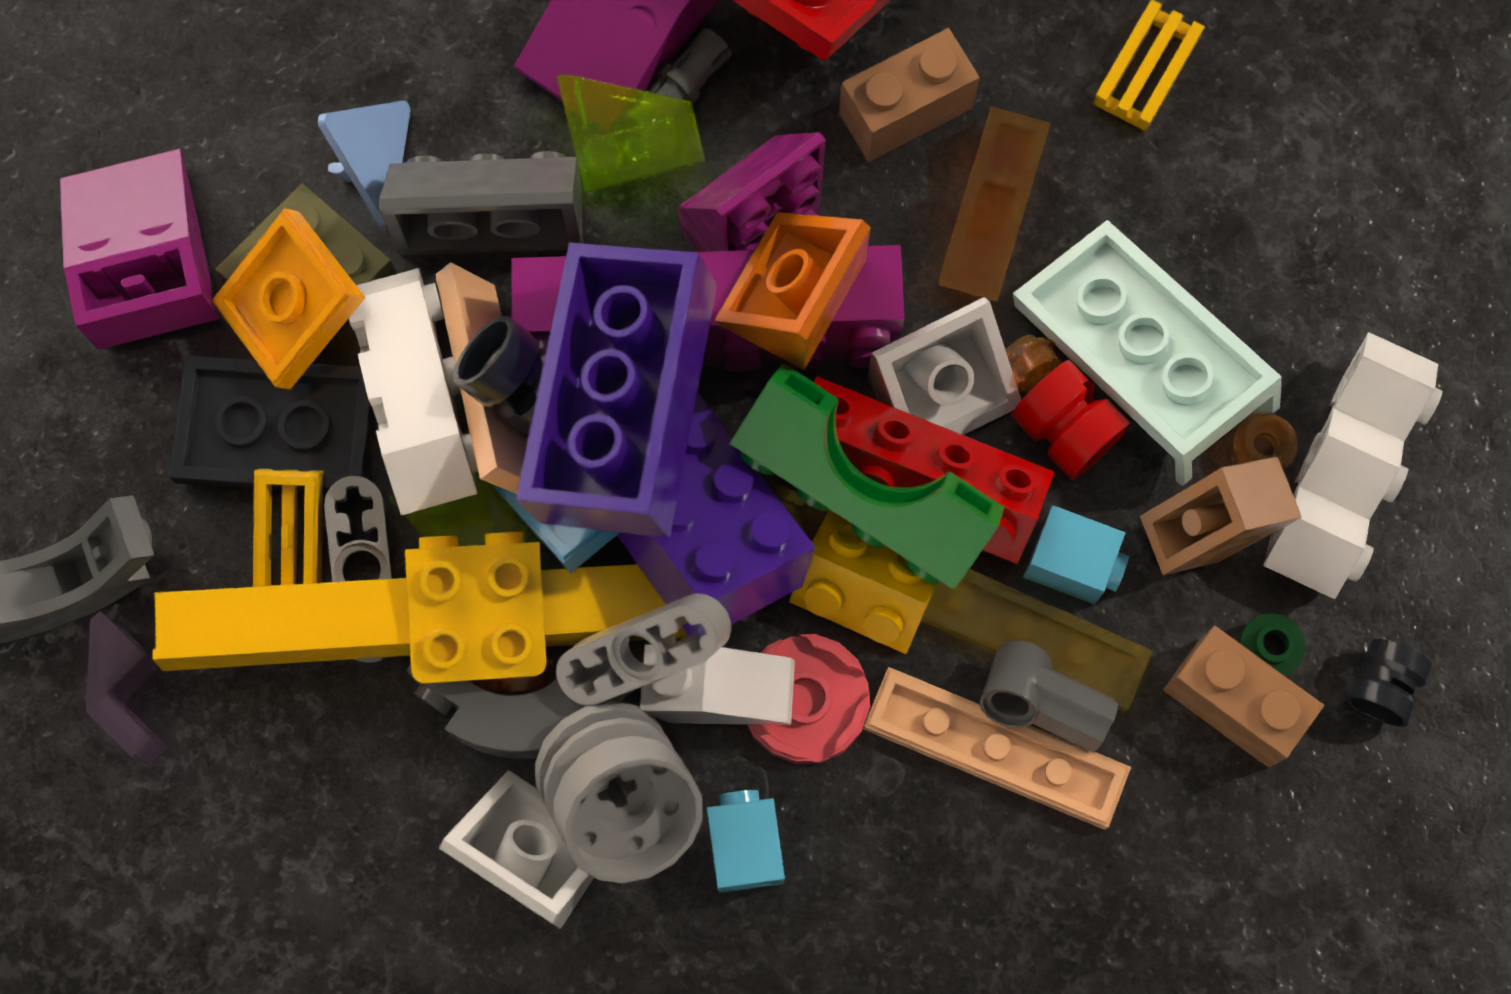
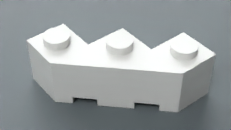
(413, 392)
(1354, 465)

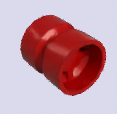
(1070, 419)

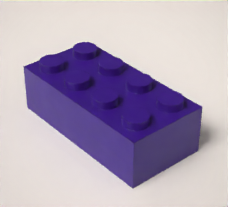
(618, 389)
(726, 531)

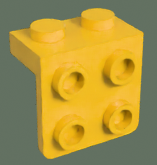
(863, 586)
(475, 609)

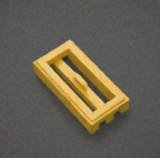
(1170, 26)
(312, 525)

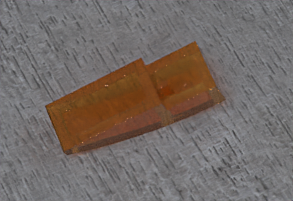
(994, 203)

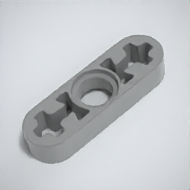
(341, 523)
(659, 629)

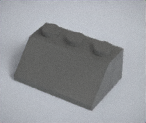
(483, 204)

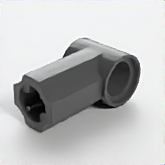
(1028, 691)

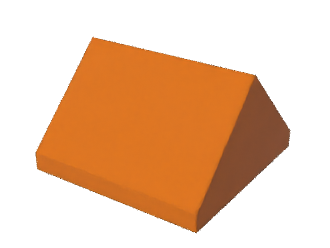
(796, 283)

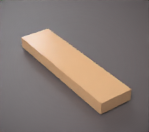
(467, 307)
(1012, 758)

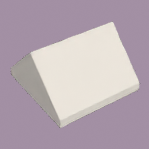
(948, 371)
(519, 849)

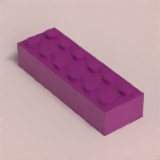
(864, 323)

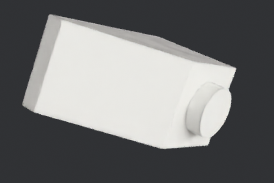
(723, 690)

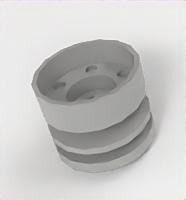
(618, 792)

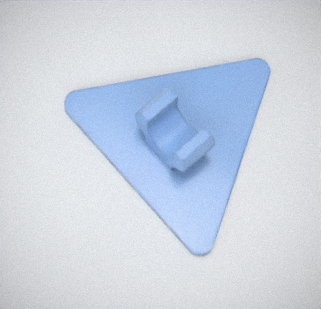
(366, 145)

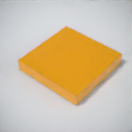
(288, 299)

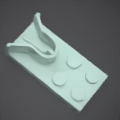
(1148, 344)

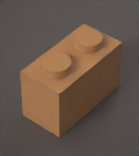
(908, 94)
(1220, 515)
(1243, 697)

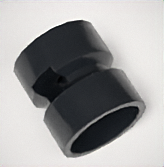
(503, 370)

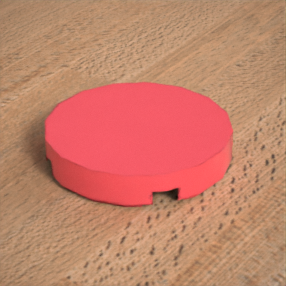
(827, 702)

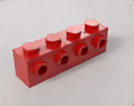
(911, 452)

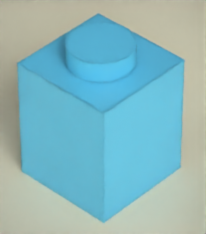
(1077, 556)
(745, 842)

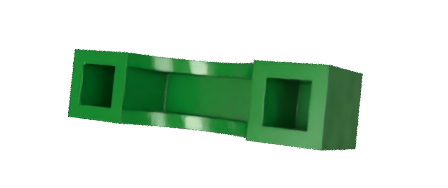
(931, 525)

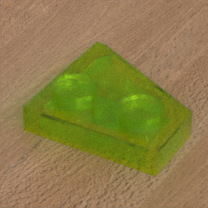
(627, 132)

